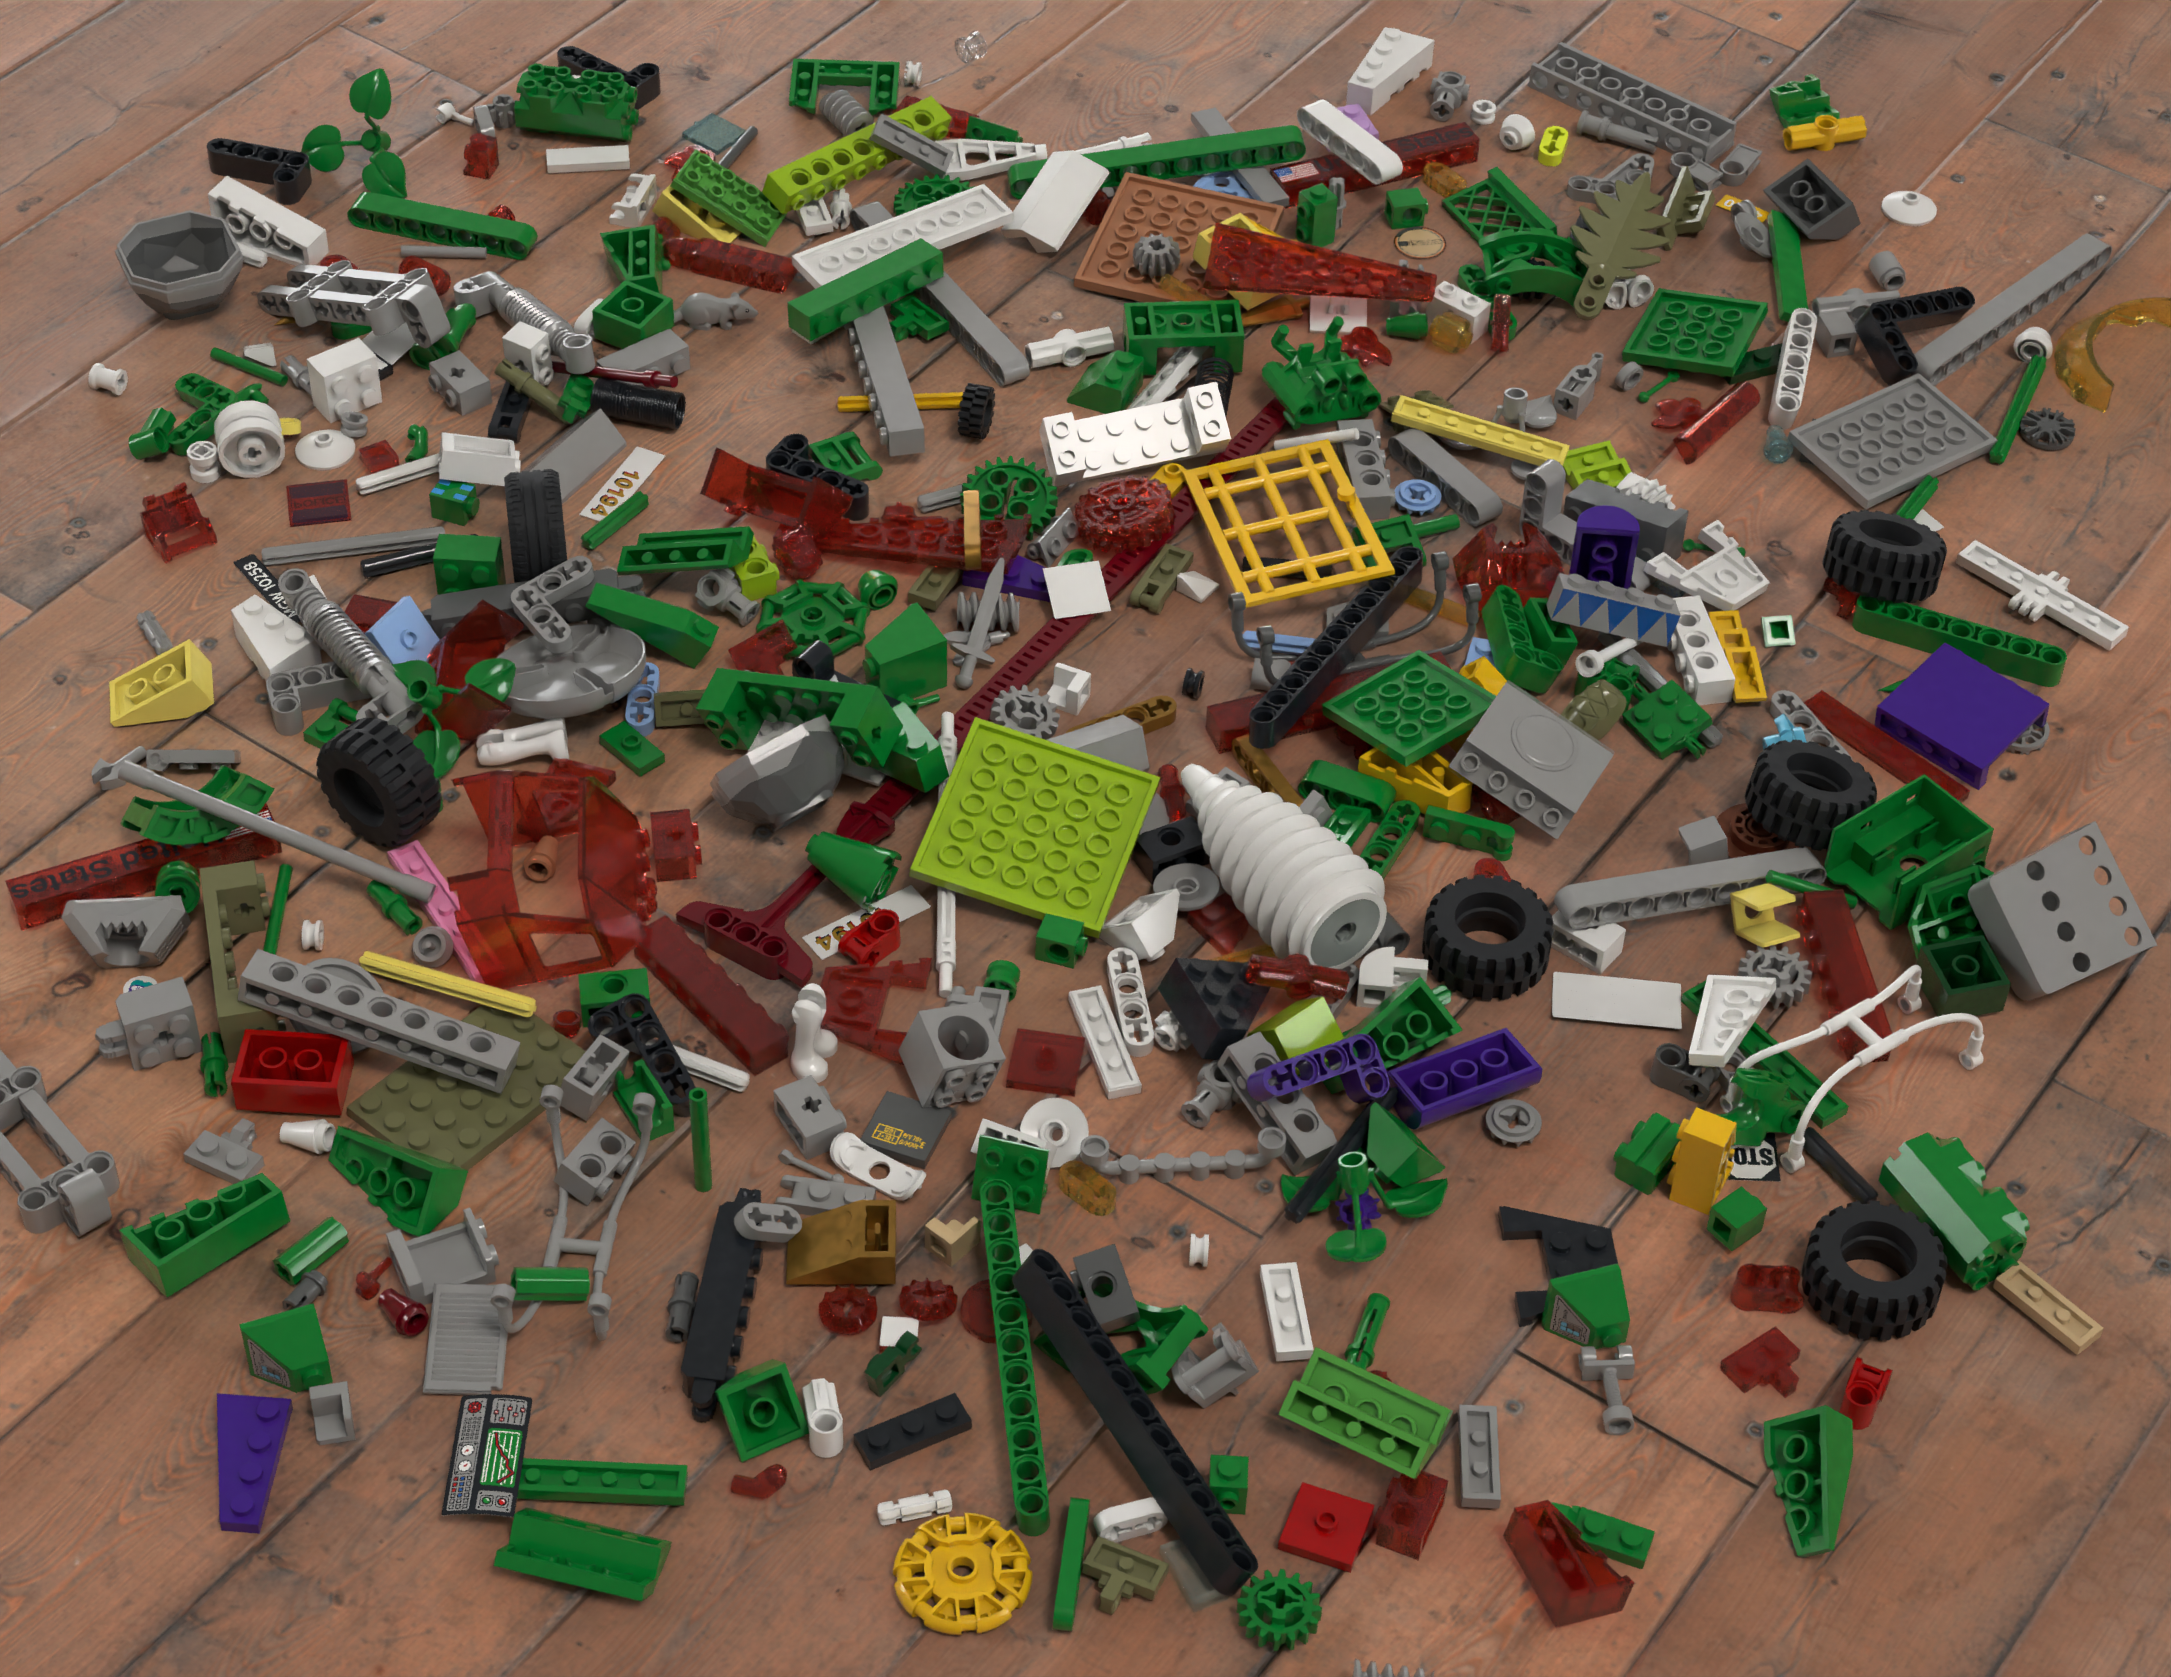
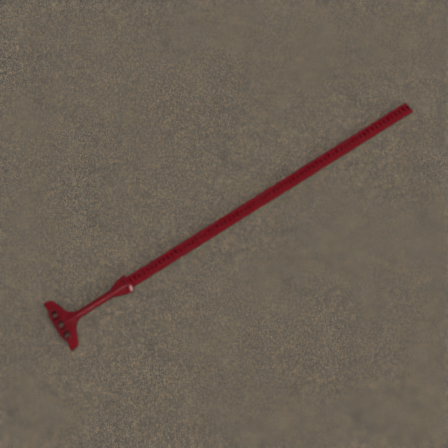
(759, 936)

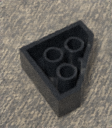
(1212, 1002)

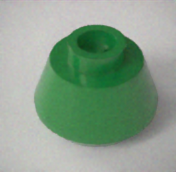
(877, 589)

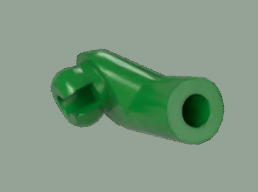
(420, 448)

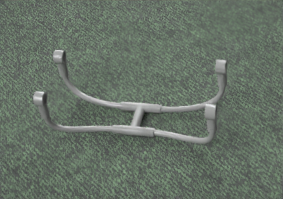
(599, 1302)

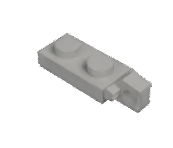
(190, 759)

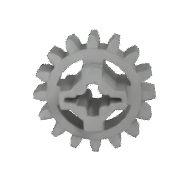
(1025, 712)
(1784, 968)

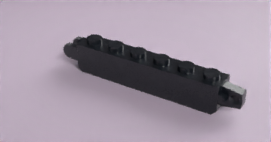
(721, 1308)

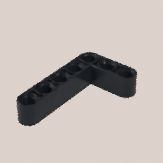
(1885, 322)

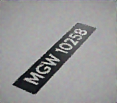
(265, 584)

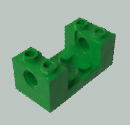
(1208, 324)

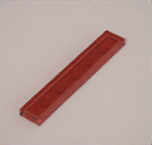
(1878, 745)

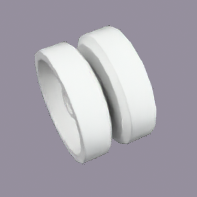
(249, 439)

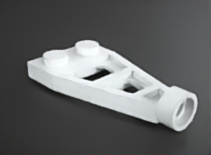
(959, 168)

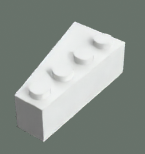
(267, 224)

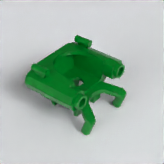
(1319, 384)

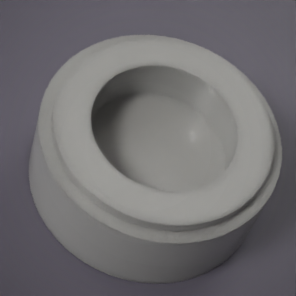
(1629, 376)

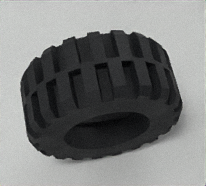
(1884, 556)
(379, 782)
(1807, 791)
(1481, 967)
(1865, 1304)

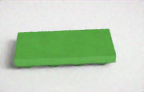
(728, 197)

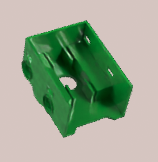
(1924, 828)

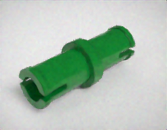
(395, 907)
(214, 1064)

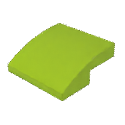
(1595, 463)

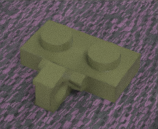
(1123, 1573)

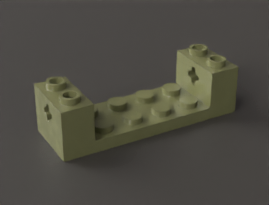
(234, 908)

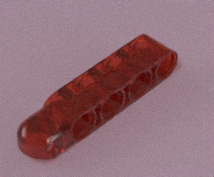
(731, 263)

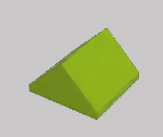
(1300, 1028)

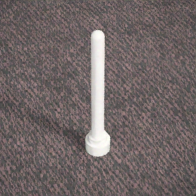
(1592, 662)

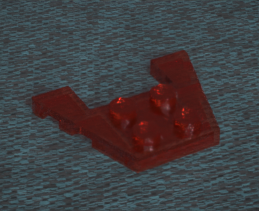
(858, 999)

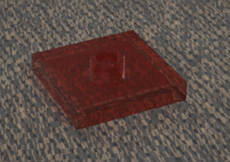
(1045, 1062)

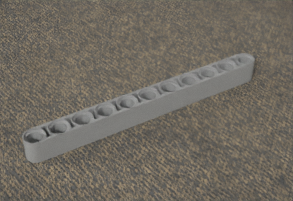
(2011, 308)
(965, 318)

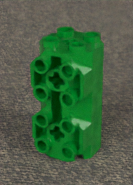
(588, 107)
(1945, 1189)

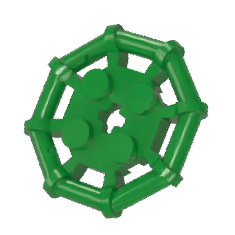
(798, 604)

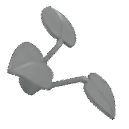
(1516, 409)

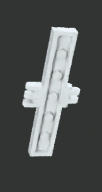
(2042, 595)

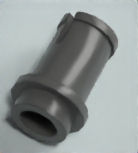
(309, 1288)

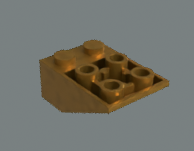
(846, 1246)

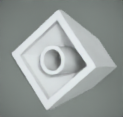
(1144, 925)

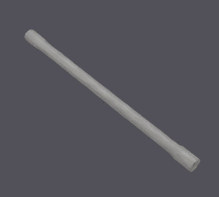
(150, 780)

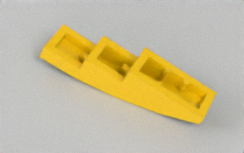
(1740, 656)

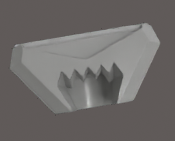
(127, 929)

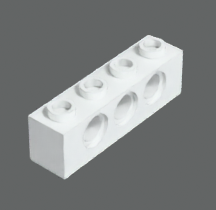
(1700, 654)

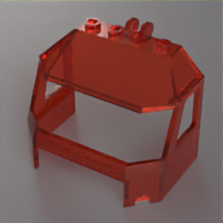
(610, 877)

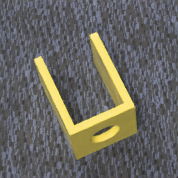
(1762, 928)

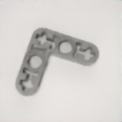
(543, 599)

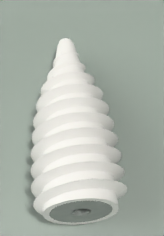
(1287, 872)

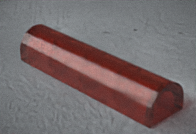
(1716, 421)

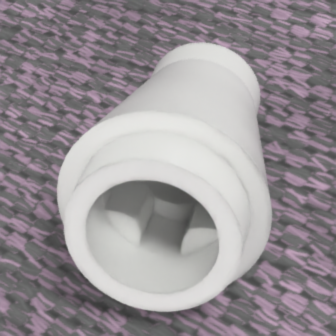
(310, 1135)

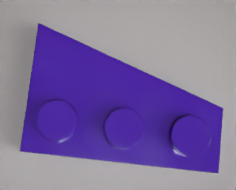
(1023, 580)

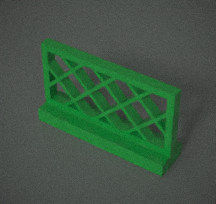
(1503, 194)

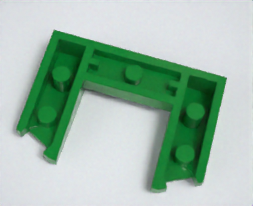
(810, 73)

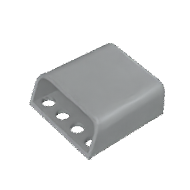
(2053, 917)

